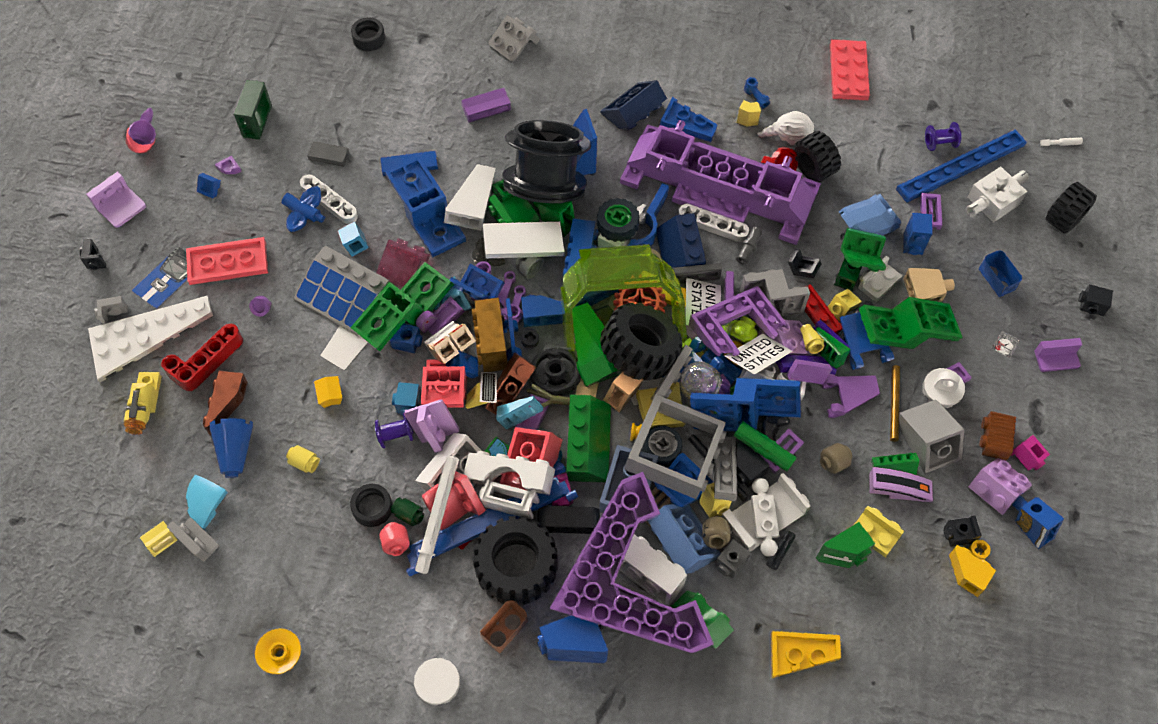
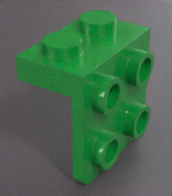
(512, 210)
(863, 249)

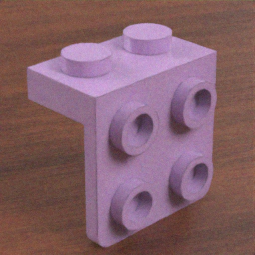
(115, 200)
(790, 337)
(1000, 485)

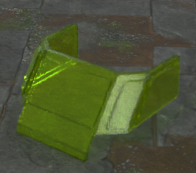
(618, 269)

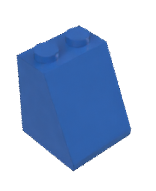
(572, 641)

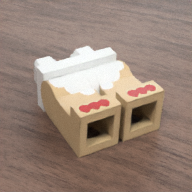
(447, 341)

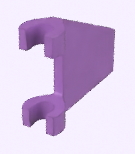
(852, 391)

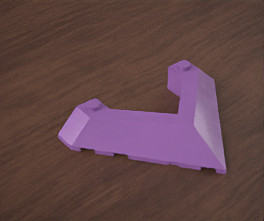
(594, 596)

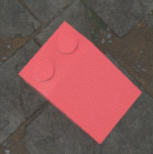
(534, 446)

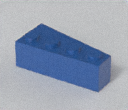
(581, 237)

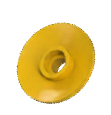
(271, 643)

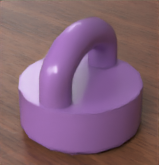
(260, 306)

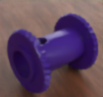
(943, 136)
(393, 430)

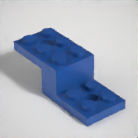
(425, 206)
(749, 401)

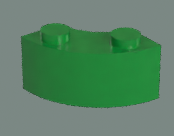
(716, 622)

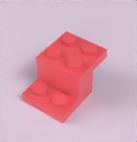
(444, 384)

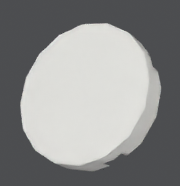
(437, 681)

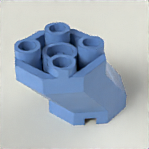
(871, 216)

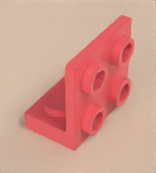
(460, 501)

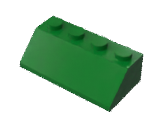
(588, 439)

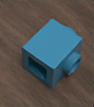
(353, 239)
(407, 397)

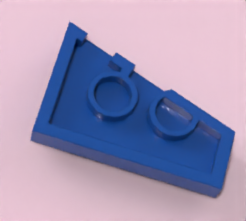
(695, 124)

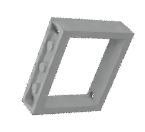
(662, 474)

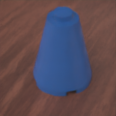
(231, 444)

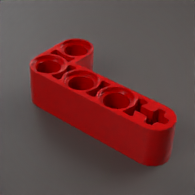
(227, 339)

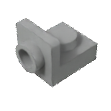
(110, 306)

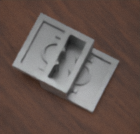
(775, 288)

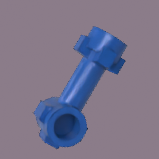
(751, 89)

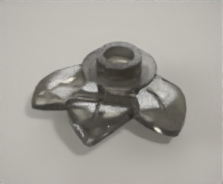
(479, 255)

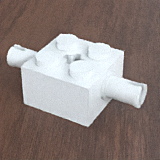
(997, 194)

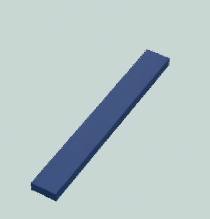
(961, 166)

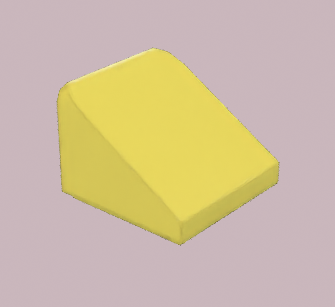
(473, 397)

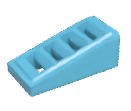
(517, 411)

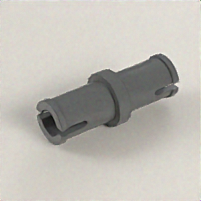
(749, 245)

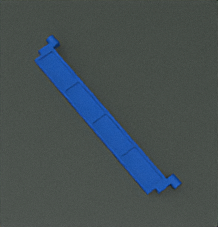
(475, 525)

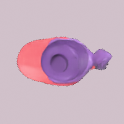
(141, 134)

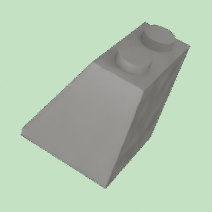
(932, 435)

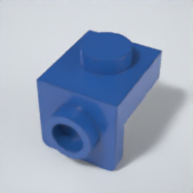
(469, 361)

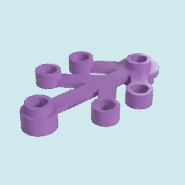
(503, 295)

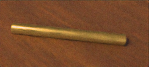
(895, 398)

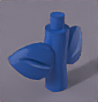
(303, 208)

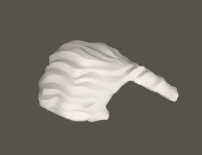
(790, 127)

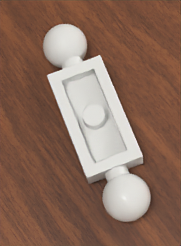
(764, 517)

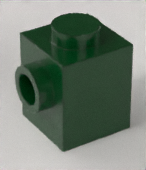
(847, 276)

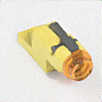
(142, 402)

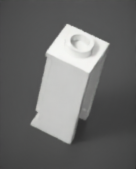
(506, 506)

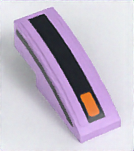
(900, 485)

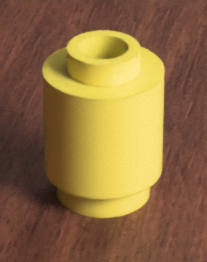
(302, 459)

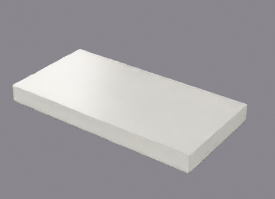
(523, 240)

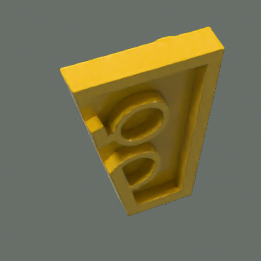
(802, 651)

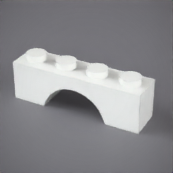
(534, 475)

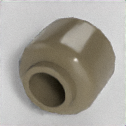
(836, 458)
(716, 532)

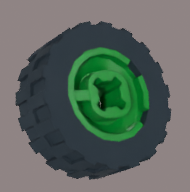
(618, 219)

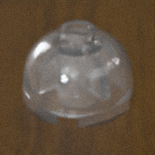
(700, 378)

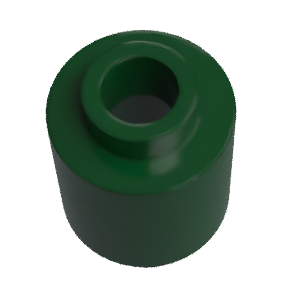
(407, 511)

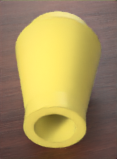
(812, 340)

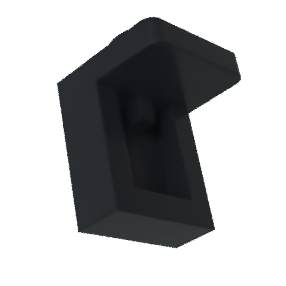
(89, 255)
(803, 265)

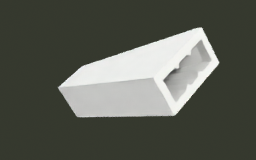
(471, 200)

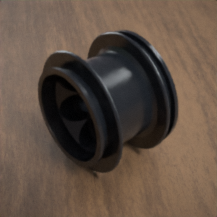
(546, 162)

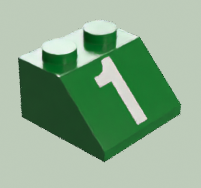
(847, 548)

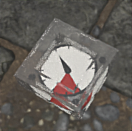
(1005, 344)

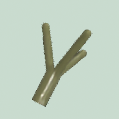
(551, 398)

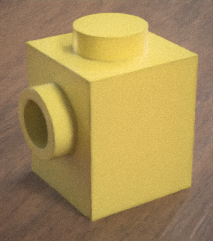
(712, 506)

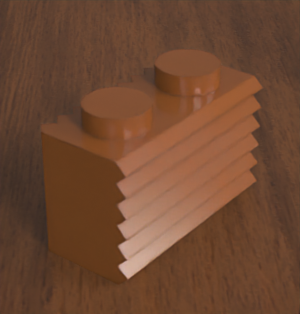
(998, 435)

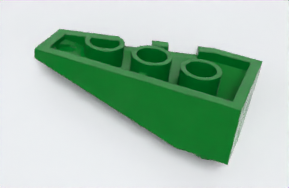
(591, 360)

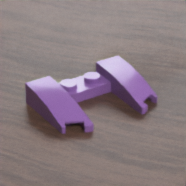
(752, 302)

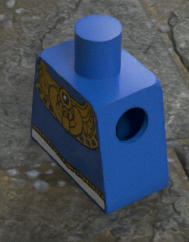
(1037, 520)

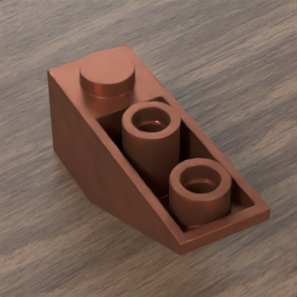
(511, 381)
(227, 396)

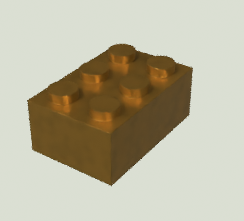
(489, 335)

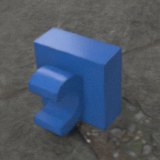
(208, 185)

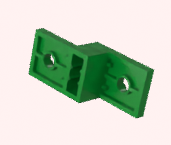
(401, 306)
(910, 323)

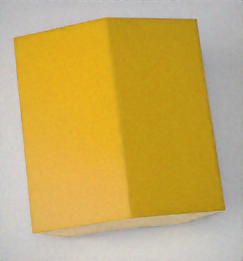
(328, 391)

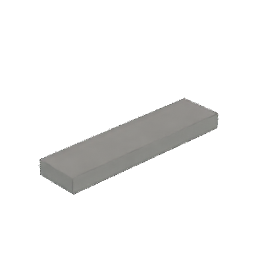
(726, 471)

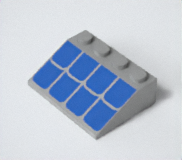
(338, 288)

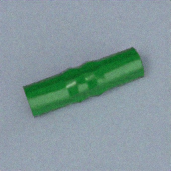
(764, 446)

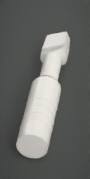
(1062, 142)

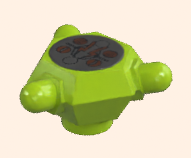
(741, 330)

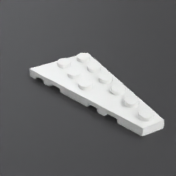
(137, 336)

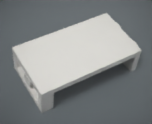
(789, 508)

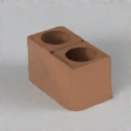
(500, 617)

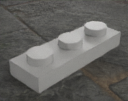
(673, 374)

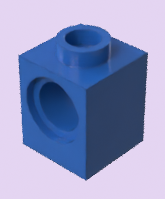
(410, 345)

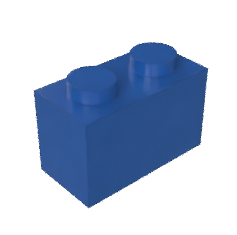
(917, 233)

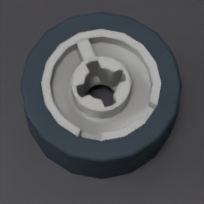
(668, 437)

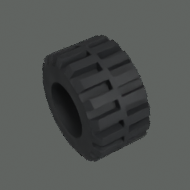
(817, 156)
(1070, 207)

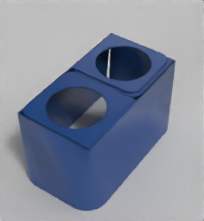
(1005, 268)

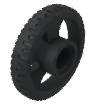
(554, 363)

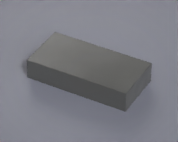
(328, 153)

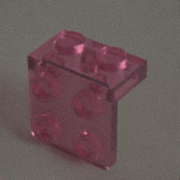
(401, 261)

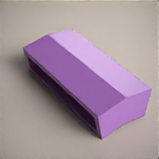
(486, 105)

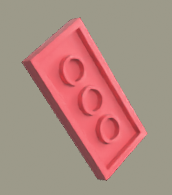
(849, 70)
(226, 261)

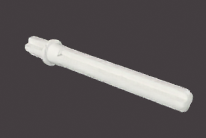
(437, 515)

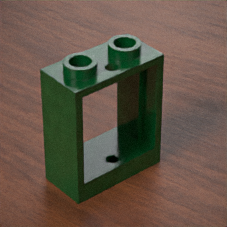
(253, 109)

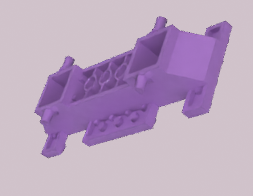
(722, 180)

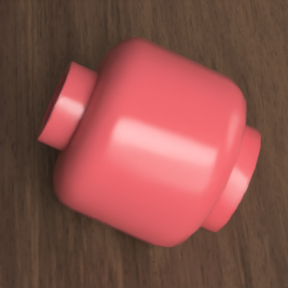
(394, 539)

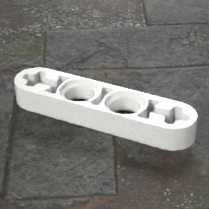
(330, 198)
(715, 219)

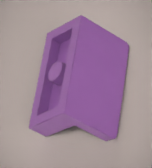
(1058, 354)

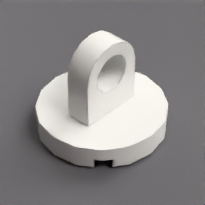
(944, 387)

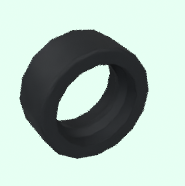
(368, 24)
(363, 491)

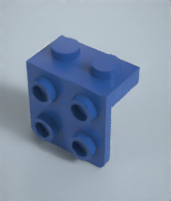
(478, 284)
(684, 466)

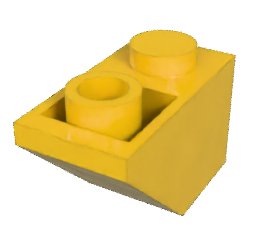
(970, 571)

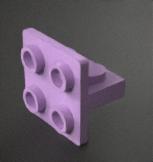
(432, 423)

